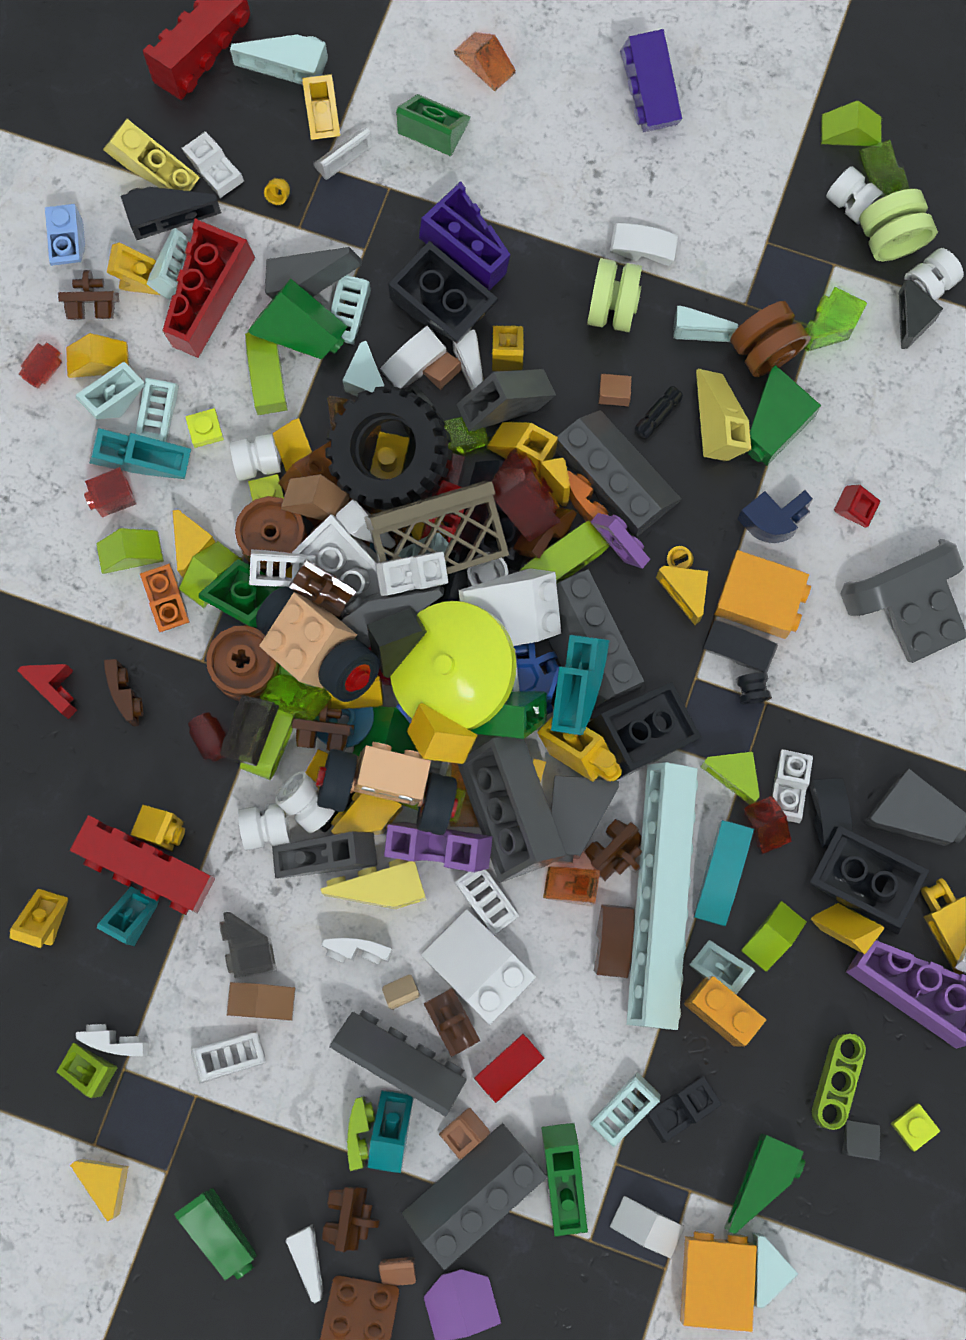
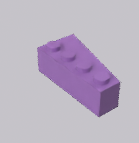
(916, 988)

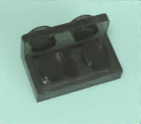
(249, 730)

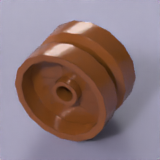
(770, 338)
(266, 518)
(230, 651)

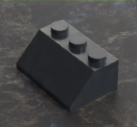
(486, 472)

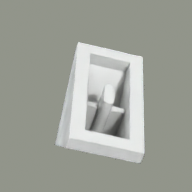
(647, 1227)

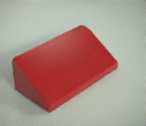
(509, 1068)

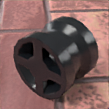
(753, 688)

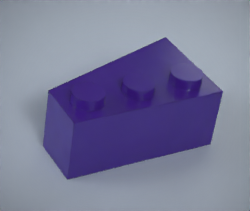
(651, 80)
(465, 237)

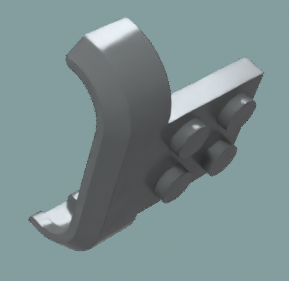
(916, 600)

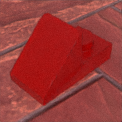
(46, 680)

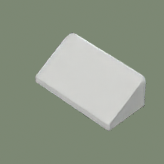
(344, 153)

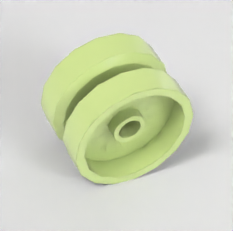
(898, 225)
(615, 295)

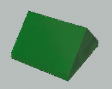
(431, 123)
(234, 595)
(388, 728)

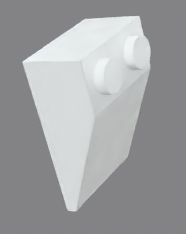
(343, 557)
(521, 602)
(478, 966)

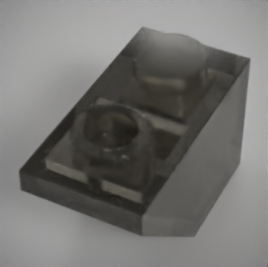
(249, 948)

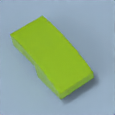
(360, 1119)

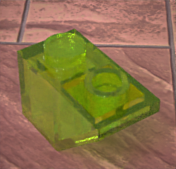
(836, 319)

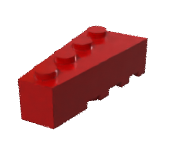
(194, 44)
(206, 285)
(143, 865)

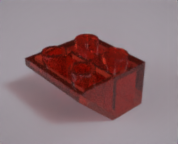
(525, 496)

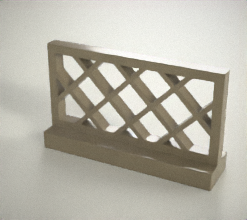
(438, 507)

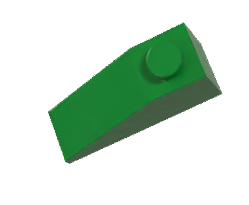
(767, 1176)
(564, 1179)

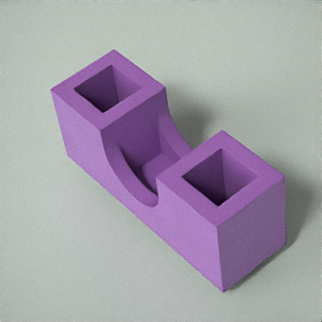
(454, 848)

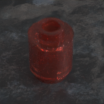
(40, 365)
(207, 736)

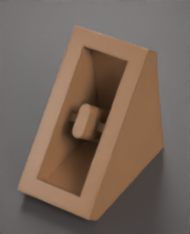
(314, 497)
(261, 1001)

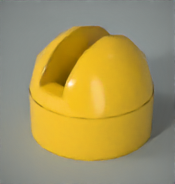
(272, 189)
(678, 553)

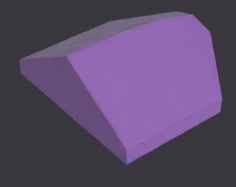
(461, 1305)

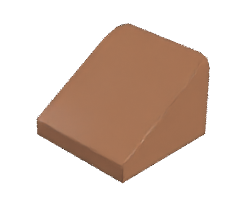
(443, 370)
(615, 390)
(464, 1133)
(398, 1271)

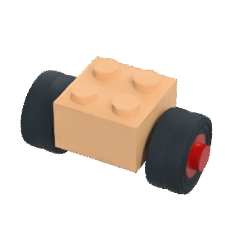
(315, 645)
(389, 777)

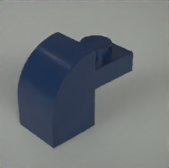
(771, 523)

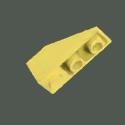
(149, 159)
(722, 419)
(385, 888)

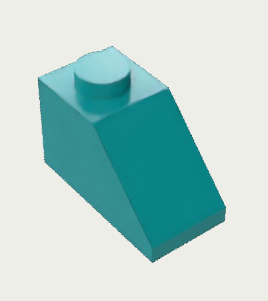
(390, 1132)

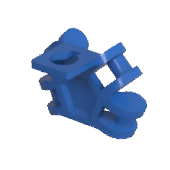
(531, 675)

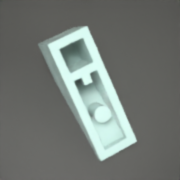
(282, 57)

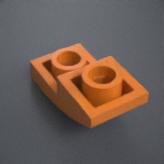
(580, 497)
(164, 598)

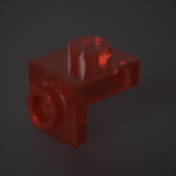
(769, 824)

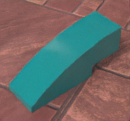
(139, 455)
(579, 684)
(723, 872)

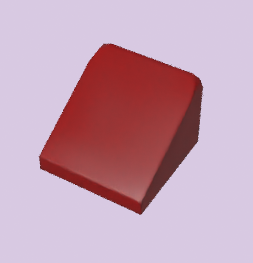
(857, 505)

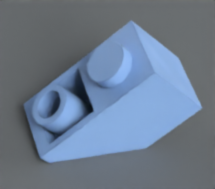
(64, 234)

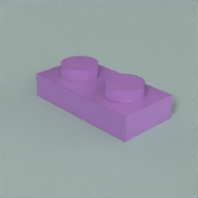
(625, 545)

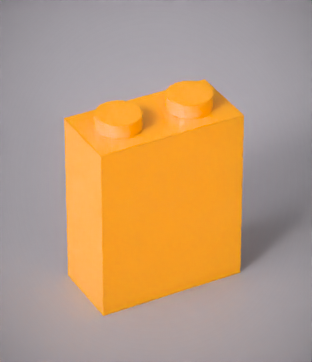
(763, 595)
(724, 1011)
(718, 1282)

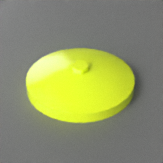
(459, 666)

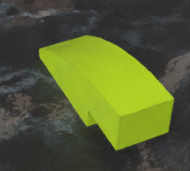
(265, 375)

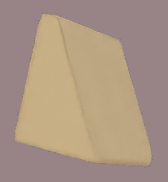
(400, 992)

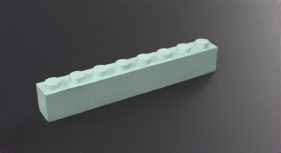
(662, 896)

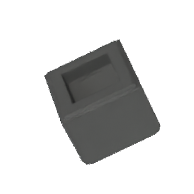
(861, 1140)

